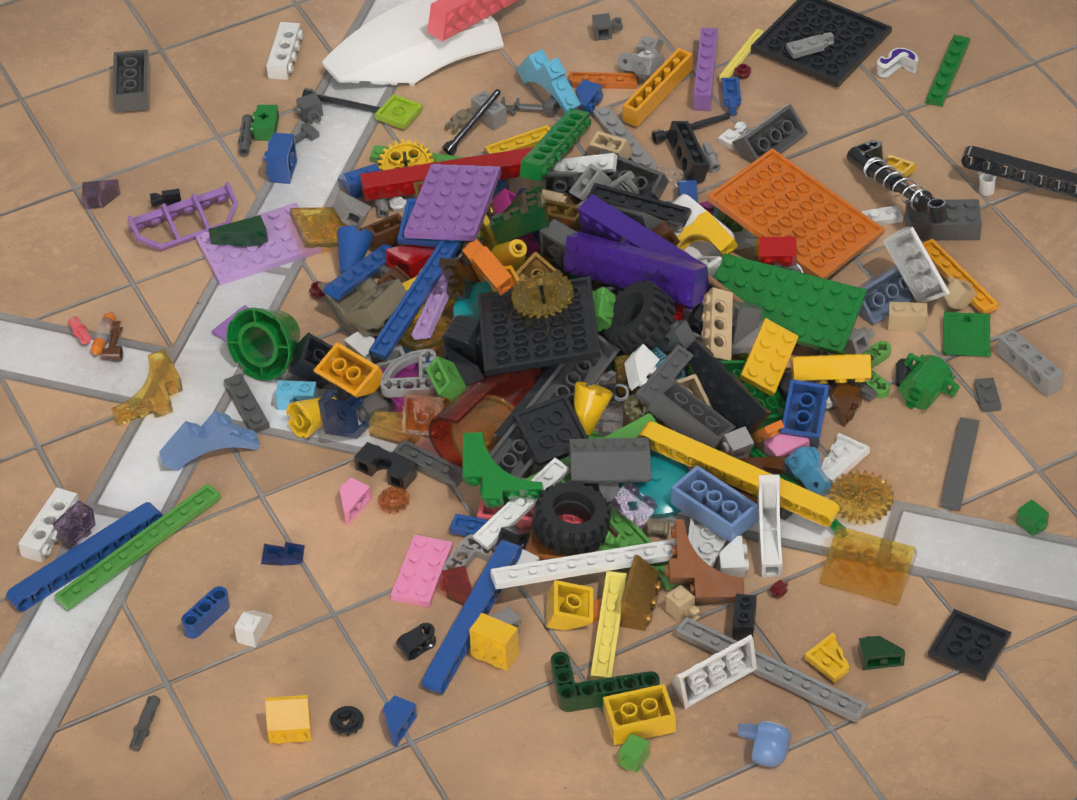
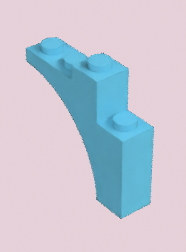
(550, 76)

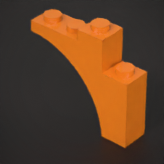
(488, 267)

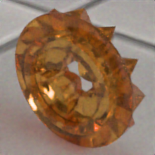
(393, 493)

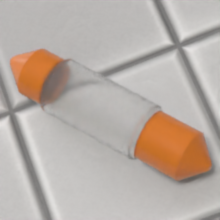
(103, 333)

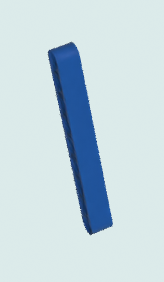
(81, 558)
(458, 638)

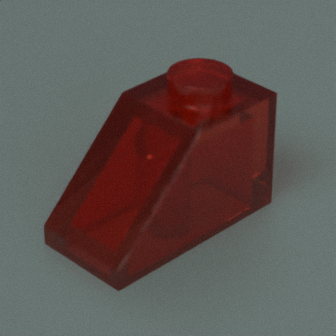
(456, 584)

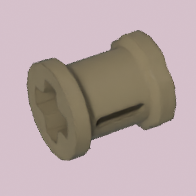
(658, 527)

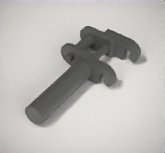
(523, 107)

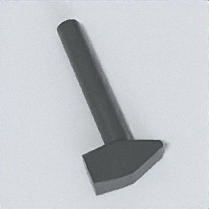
(307, 132)

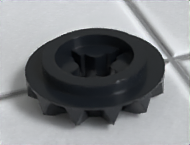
(343, 714)

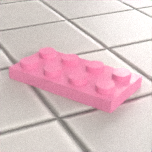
(421, 571)

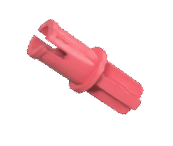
(79, 330)

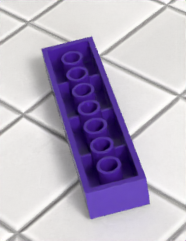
(609, 223)
(625, 264)

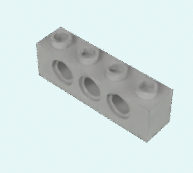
(1030, 363)

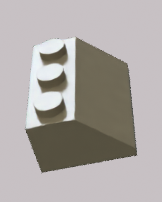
(376, 305)

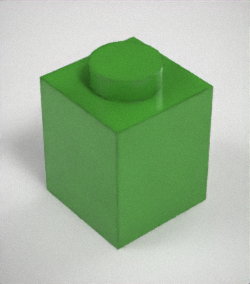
(634, 753)

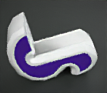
(896, 59)

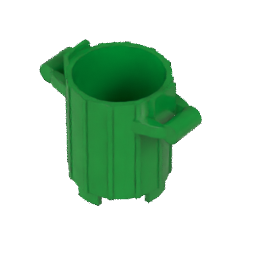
(926, 381)

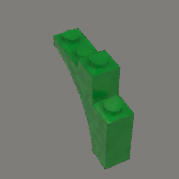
(496, 483)

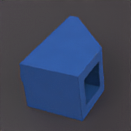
(589, 95)

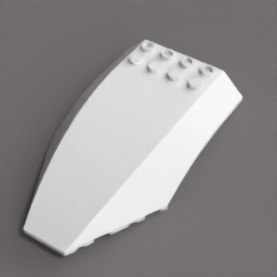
(400, 50)

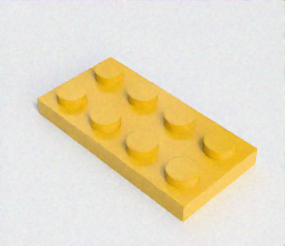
(768, 357)

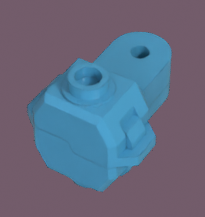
(806, 466)

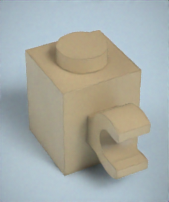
(960, 293)
(681, 604)

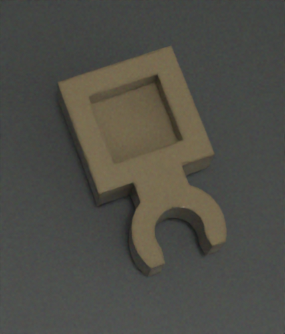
(458, 121)

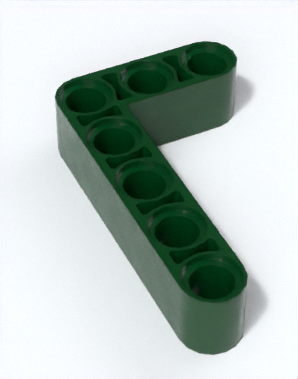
(590, 694)

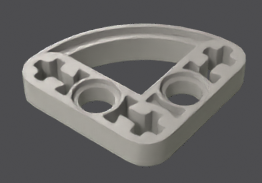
(400, 363)

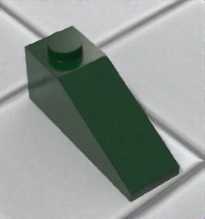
(240, 233)

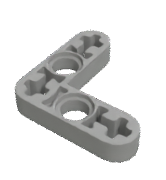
(471, 551)

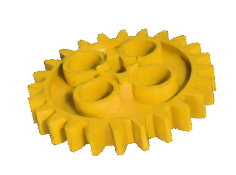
(411, 149)

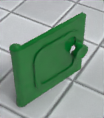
(966, 334)

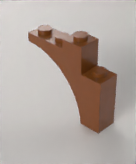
(688, 568)

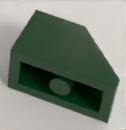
(879, 653)

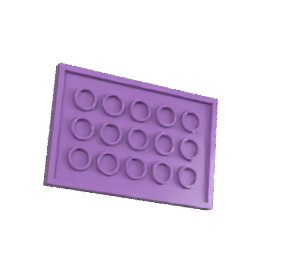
(453, 202)

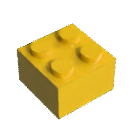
(494, 641)

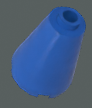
(352, 246)

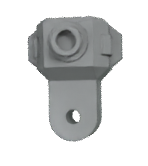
(641, 63)

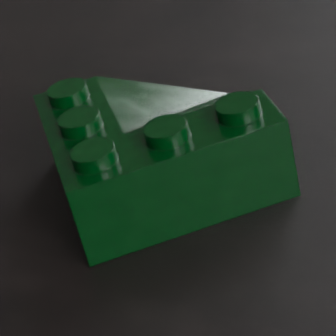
(521, 217)

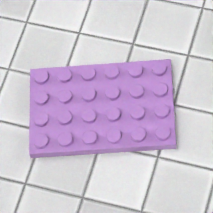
(237, 262)

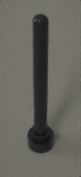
(342, 102)
(660, 135)
(451, 146)

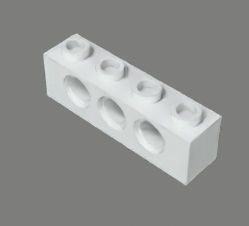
(284, 50)
(41, 535)

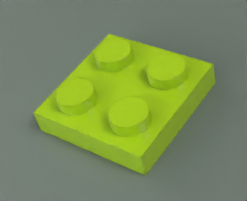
(399, 111)

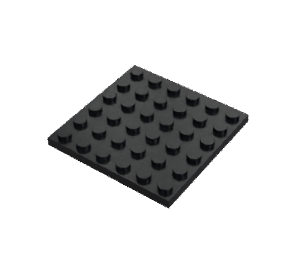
(853, 34)
(524, 343)

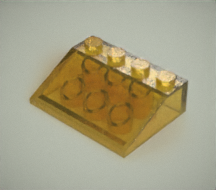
(868, 565)

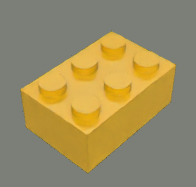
(639, 712)

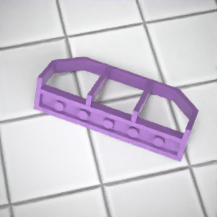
(183, 207)

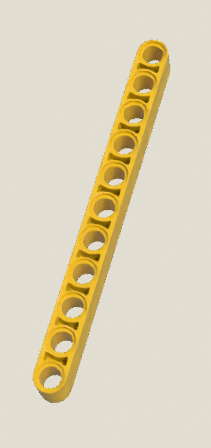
(737, 472)

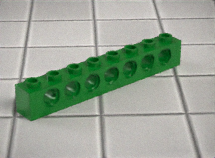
(555, 144)

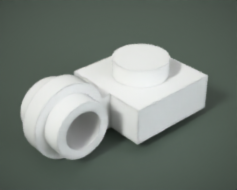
(729, 135)

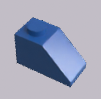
(399, 717)

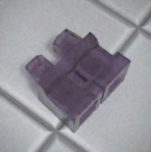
(75, 524)

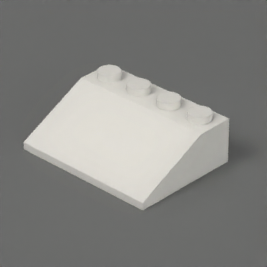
(915, 265)
(715, 672)

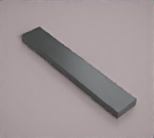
(960, 464)

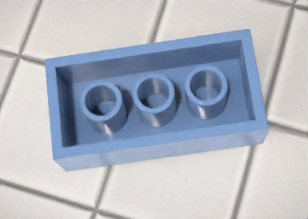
(714, 504)

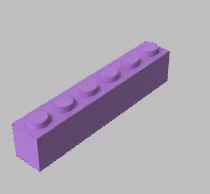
(705, 69)

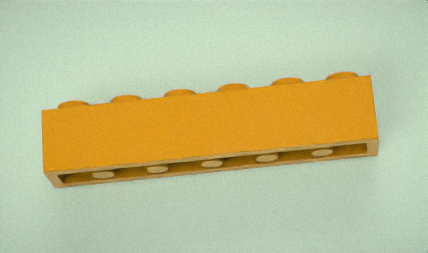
(657, 87)

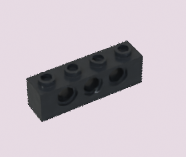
(687, 151)

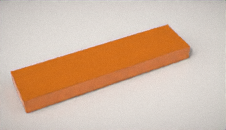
(607, 80)

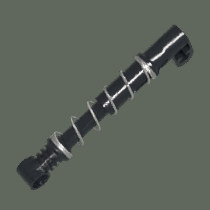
(869, 159)

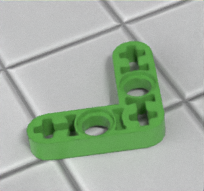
(879, 357)

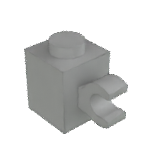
(859, 341)

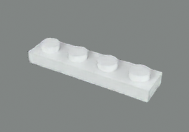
(605, 162)

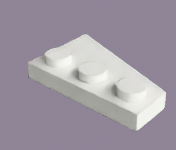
(843, 457)

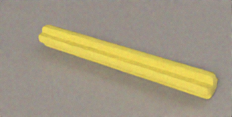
(740, 55)

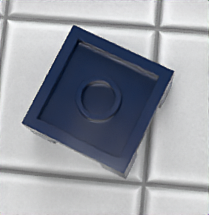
(340, 416)

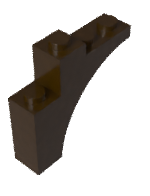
(459, 275)

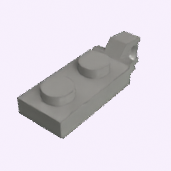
(810, 45)

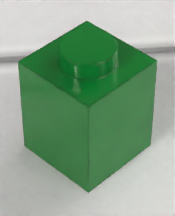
(1032, 517)

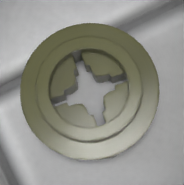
(631, 410)

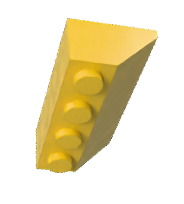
(831, 367)

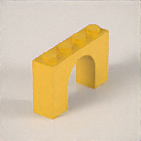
(709, 230)

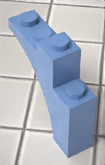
(215, 433)

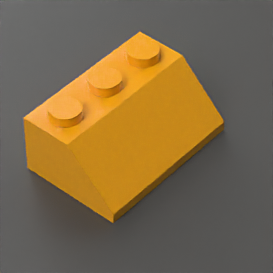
(349, 371)

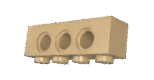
(718, 323)

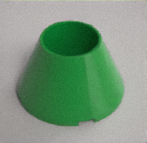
(251, 343)

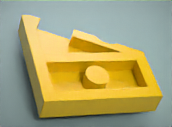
(828, 658)

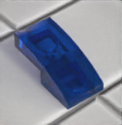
(280, 556)

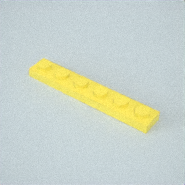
(608, 626)

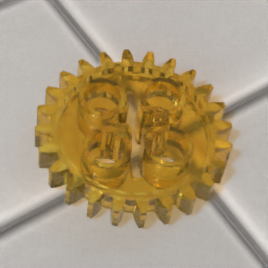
(557, 293)
(862, 496)

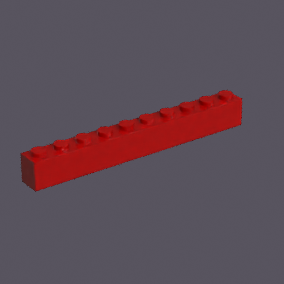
(400, 180)

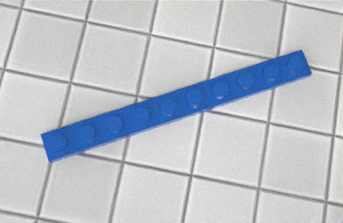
(413, 300)

